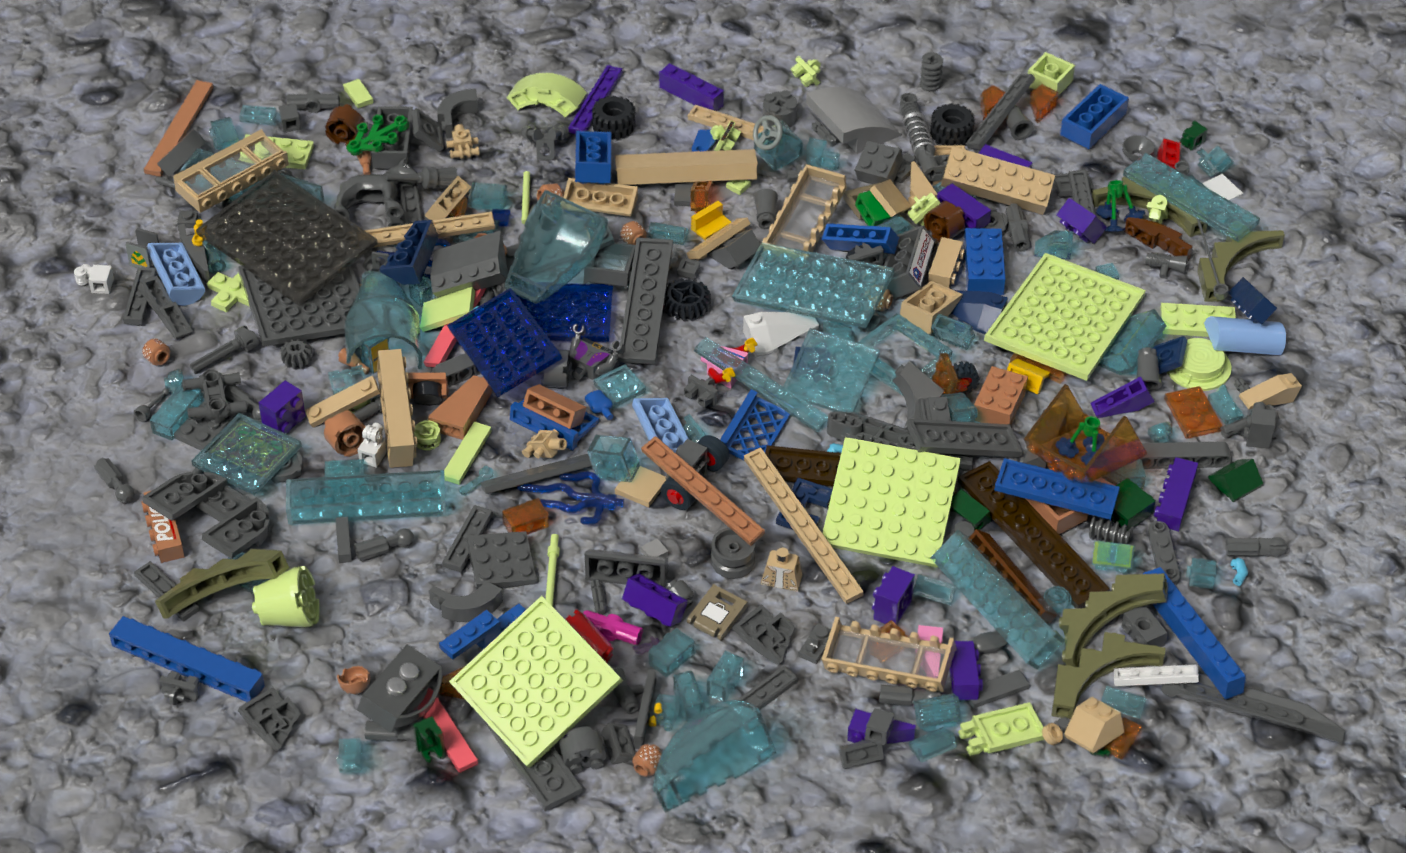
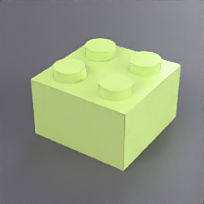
(1052, 73)

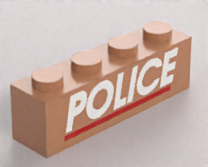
(165, 535)

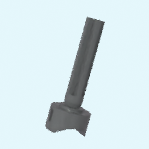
(243, 340)

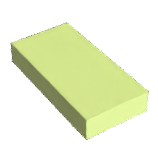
(358, 93)

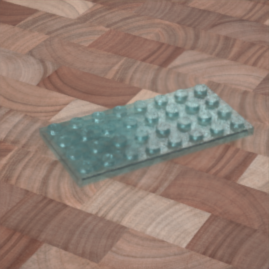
(813, 284)

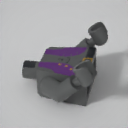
(591, 358)

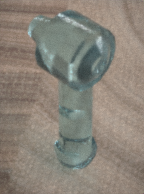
(485, 473)

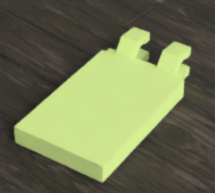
(1002, 729)

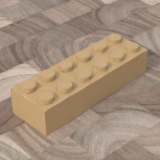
(998, 180)
(396, 408)

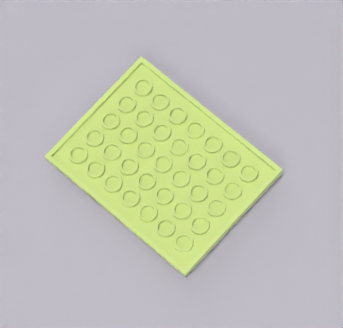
(1065, 316)

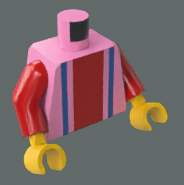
(727, 376)

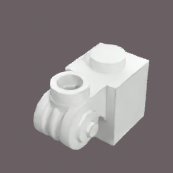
(99, 277)
(373, 446)

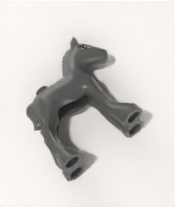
(374, 189)

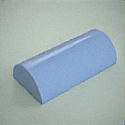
(176, 272)
(1245, 335)
(660, 420)

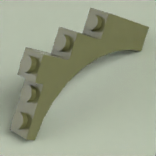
(1141, 196)
(1229, 253)
(200, 583)
(1126, 594)
(1093, 664)

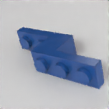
(479, 631)

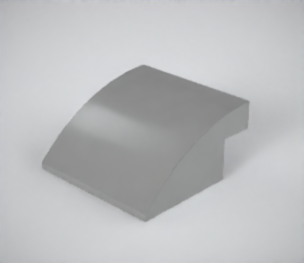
(851, 117)

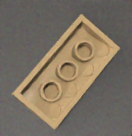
(603, 198)

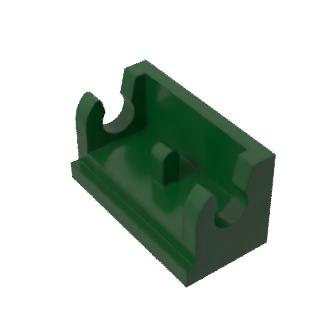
(970, 510)
(429, 738)

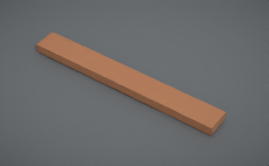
(179, 125)
(703, 491)

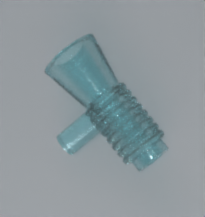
(215, 259)

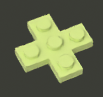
(229, 291)

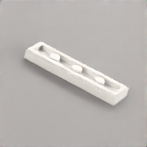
(1156, 675)

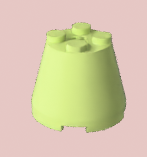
(287, 600)

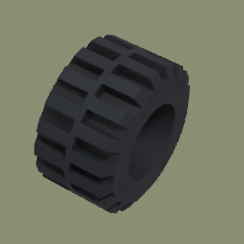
(614, 116)
(952, 124)

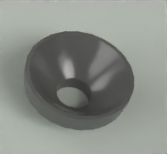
(1137, 144)

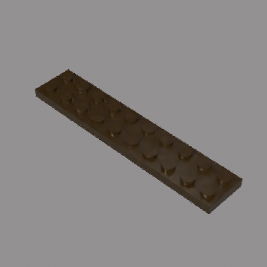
(807, 464)
(1033, 535)

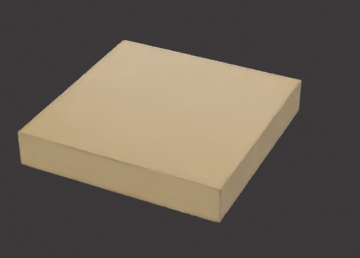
(643, 488)

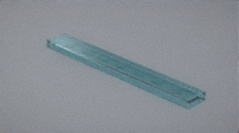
(762, 384)

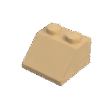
(1094, 725)

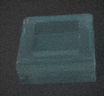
(1108, 270)

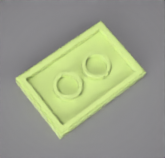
(446, 309)

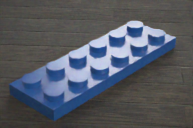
(1055, 489)

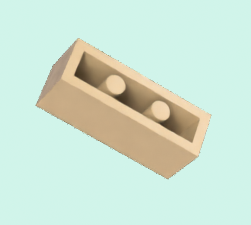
(946, 262)

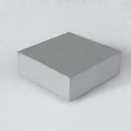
(654, 548)

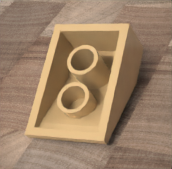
(927, 303)

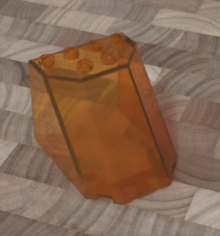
(1063, 420)

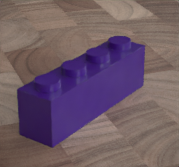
(690, 88)
(1177, 493)

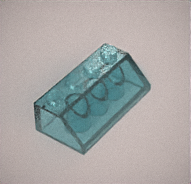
(1138, 333)

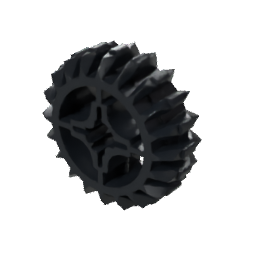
(687, 299)

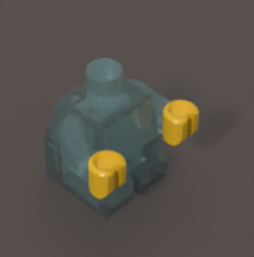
(667, 711)

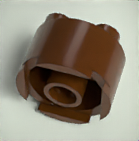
(343, 124)
(945, 221)

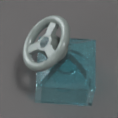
(776, 143)

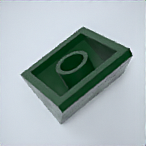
(1237, 479)

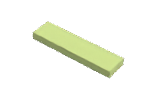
(467, 452)

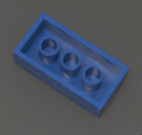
(1094, 116)
(593, 157)
(984, 260)

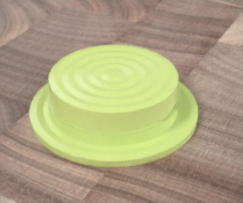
(1202, 366)

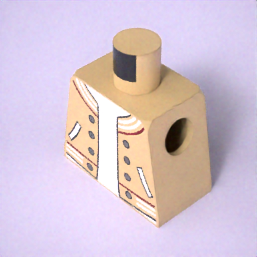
(782, 570)

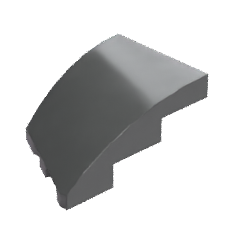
(766, 633)
(270, 717)

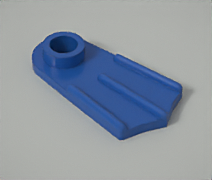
(703, 141)

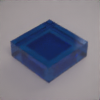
(502, 216)

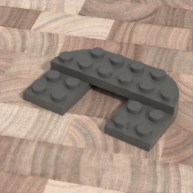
(240, 519)

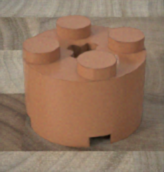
(344, 433)

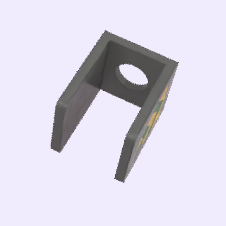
(138, 253)

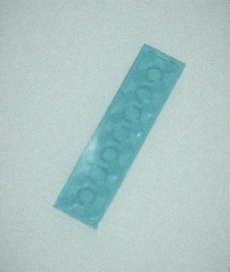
(1191, 197)

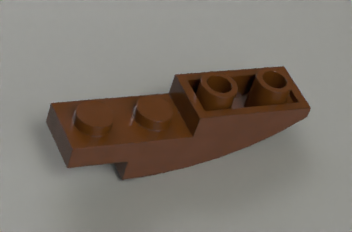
(1156, 234)

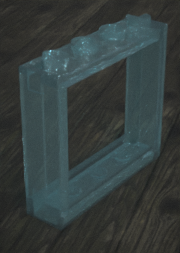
(885, 372)

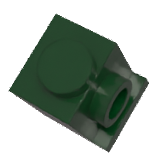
(1194, 136)

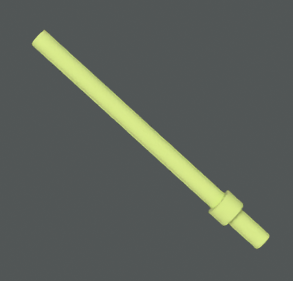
(553, 554)

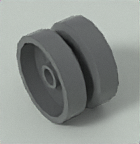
(731, 554)

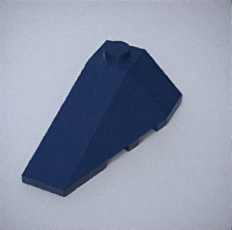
(979, 309)

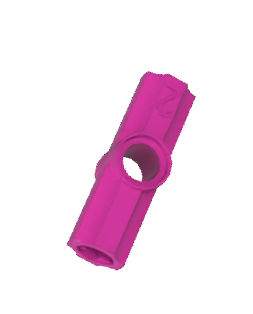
(615, 628)

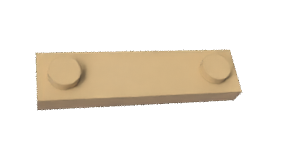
(701, 250)
(342, 401)

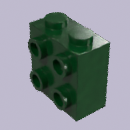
(1132, 505)

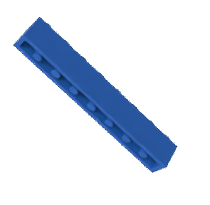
(1200, 641)
(187, 659)

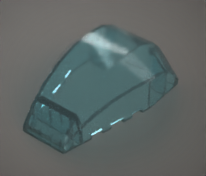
(554, 247)
(709, 749)

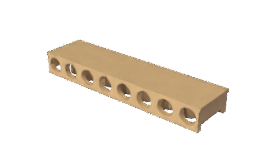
(686, 167)

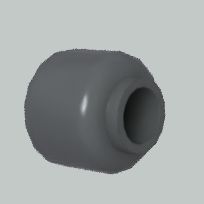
(682, 589)

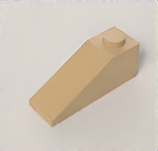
(919, 184)
(448, 200)
(1274, 391)

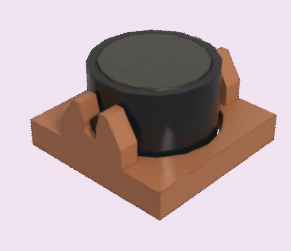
(428, 387)

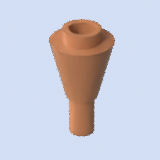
(365, 160)
(355, 360)

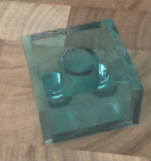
(613, 458)

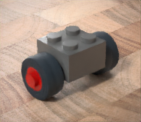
(705, 455)

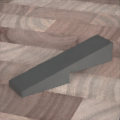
(163, 306)

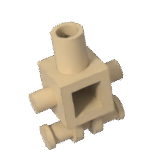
(462, 143)
(545, 444)

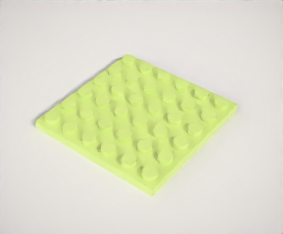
(890, 501)
(535, 681)

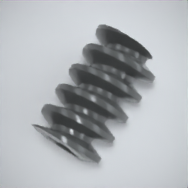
(931, 71)
(1109, 532)

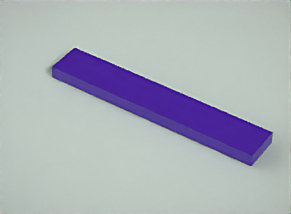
(601, 89)

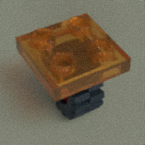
(955, 378)

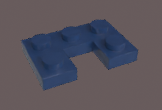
(807, 493)

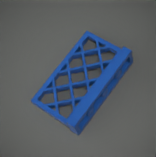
(741, 418)
(536, 422)

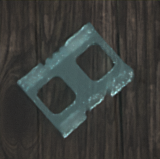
(346, 375)

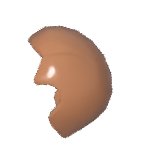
(354, 679)

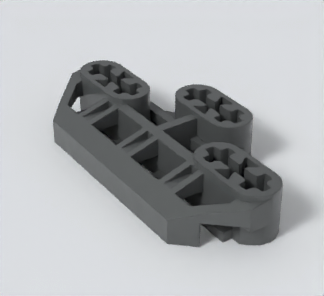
(867, 429)

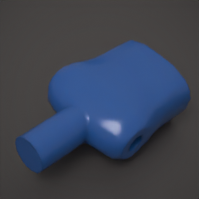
(599, 403)

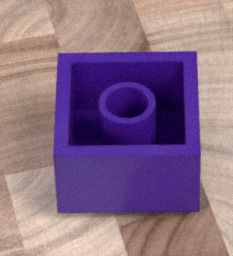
(1081, 221)
(282, 407)
(893, 595)

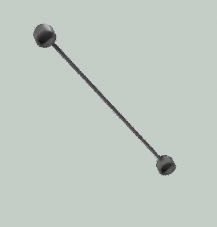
(1220, 290)

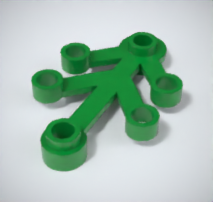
(357, 146)

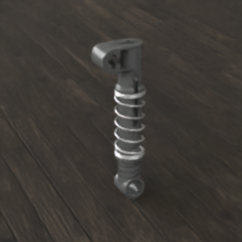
(924, 148)

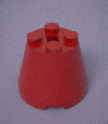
(591, 635)

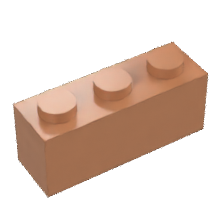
(554, 406)

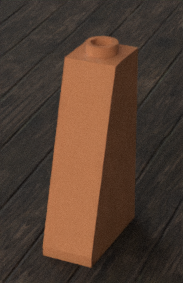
(462, 408)

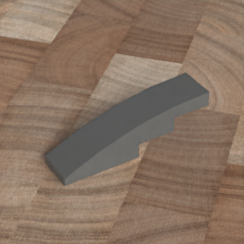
(196, 254)

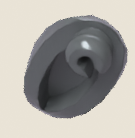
(989, 642)

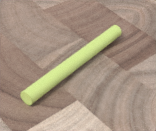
(526, 195)

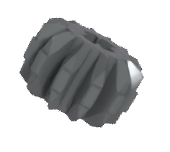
(296, 353)

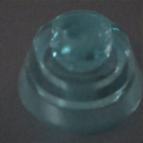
(173, 380)
(1160, 432)
(1057, 598)

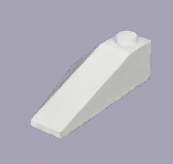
(775, 329)

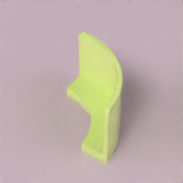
(548, 89)

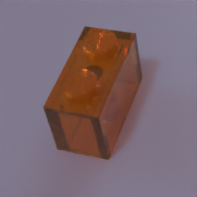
(526, 517)

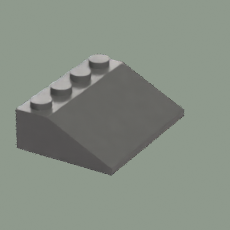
(469, 264)

